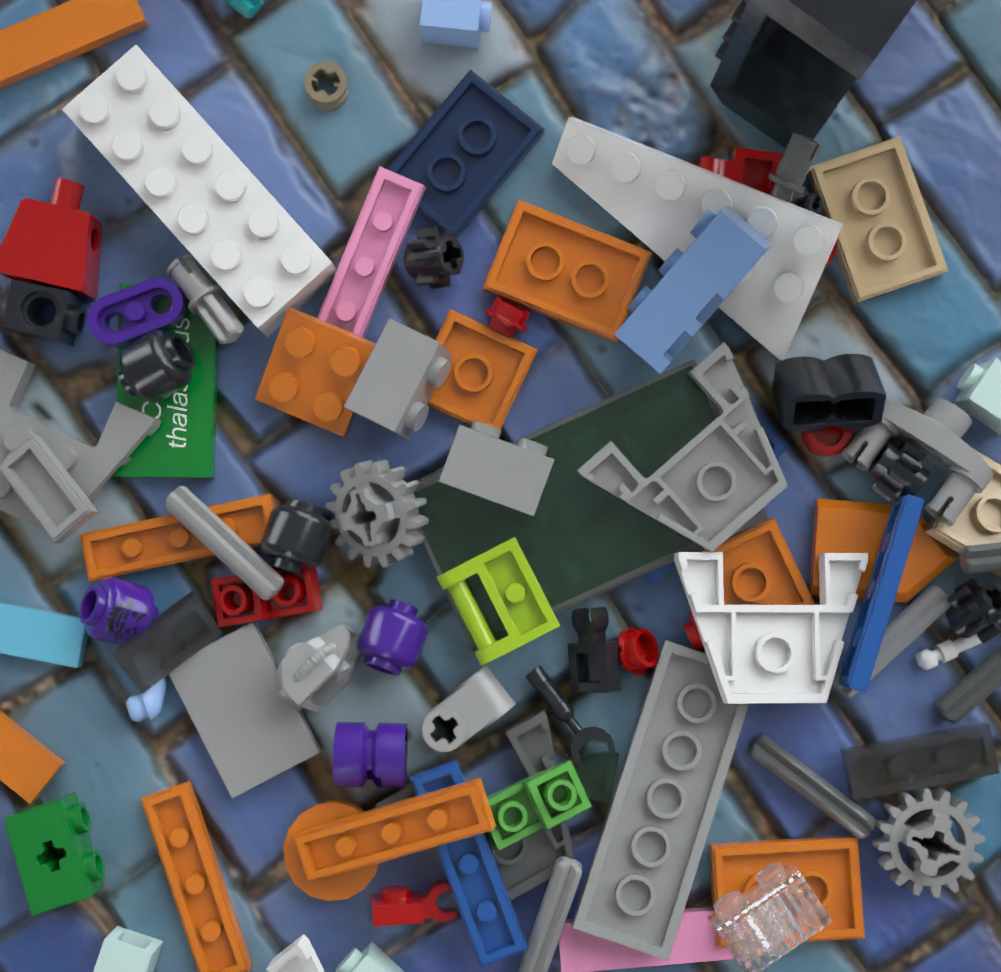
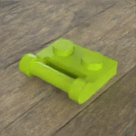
(513, 593)

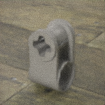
(473, 705)

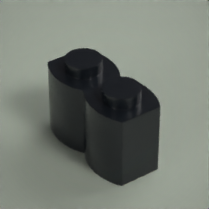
(828, 392)

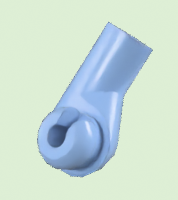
(148, 703)

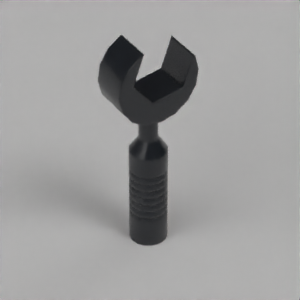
(565, 712)

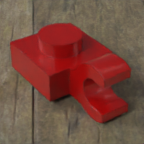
(746, 167)
(400, 906)

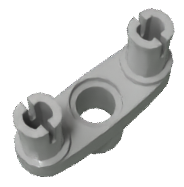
(939, 436)

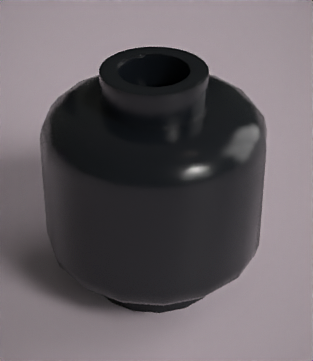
(156, 366)
(296, 536)

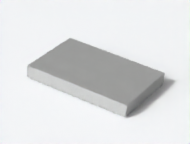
(238, 710)

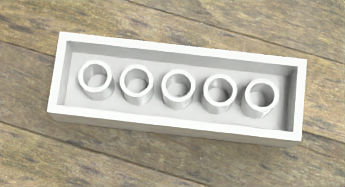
(200, 190)

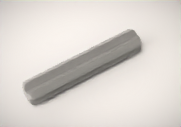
(224, 543)
(904, 630)
(551, 915)

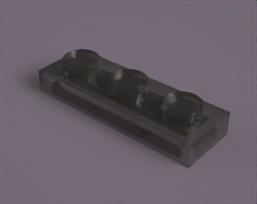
(919, 761)

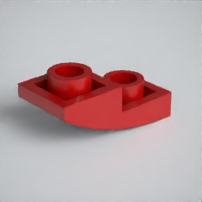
(240, 604)

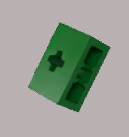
(52, 878)

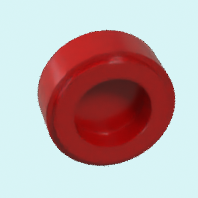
(826, 441)

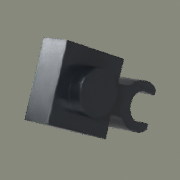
(593, 659)

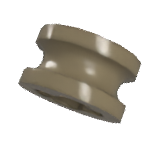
(321, 99)

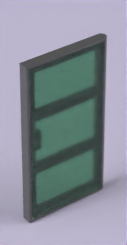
(580, 534)

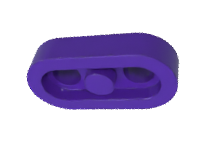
(138, 311)

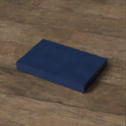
(466, 153)

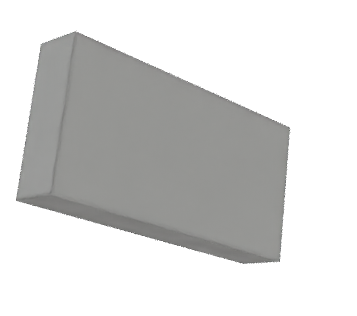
(47, 489)

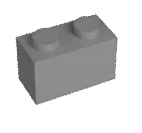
(400, 379)
(497, 468)

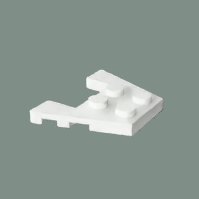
(772, 649)

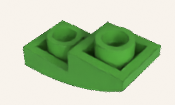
(536, 804)

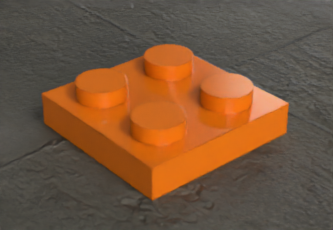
(314, 371)

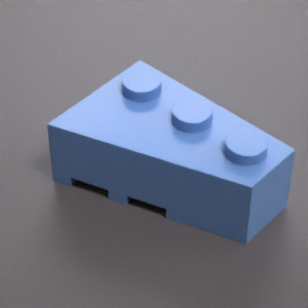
(691, 287)

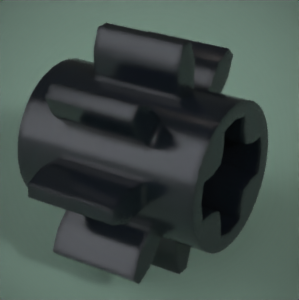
(433, 257)
(898, 471)
(975, 610)

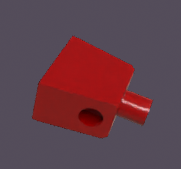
(54, 243)

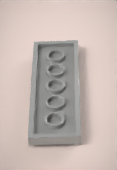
(661, 806)

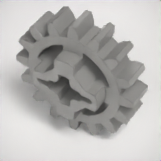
(377, 513)
(926, 859)

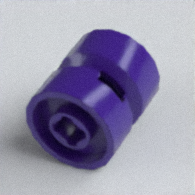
(370, 754)

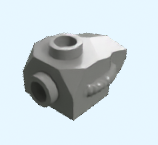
(318, 669)

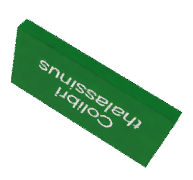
(187, 434)

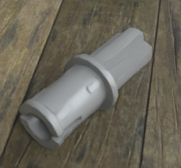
(205, 299)

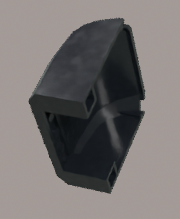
(797, 59)

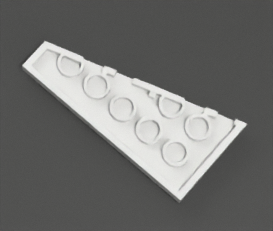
(666, 197)

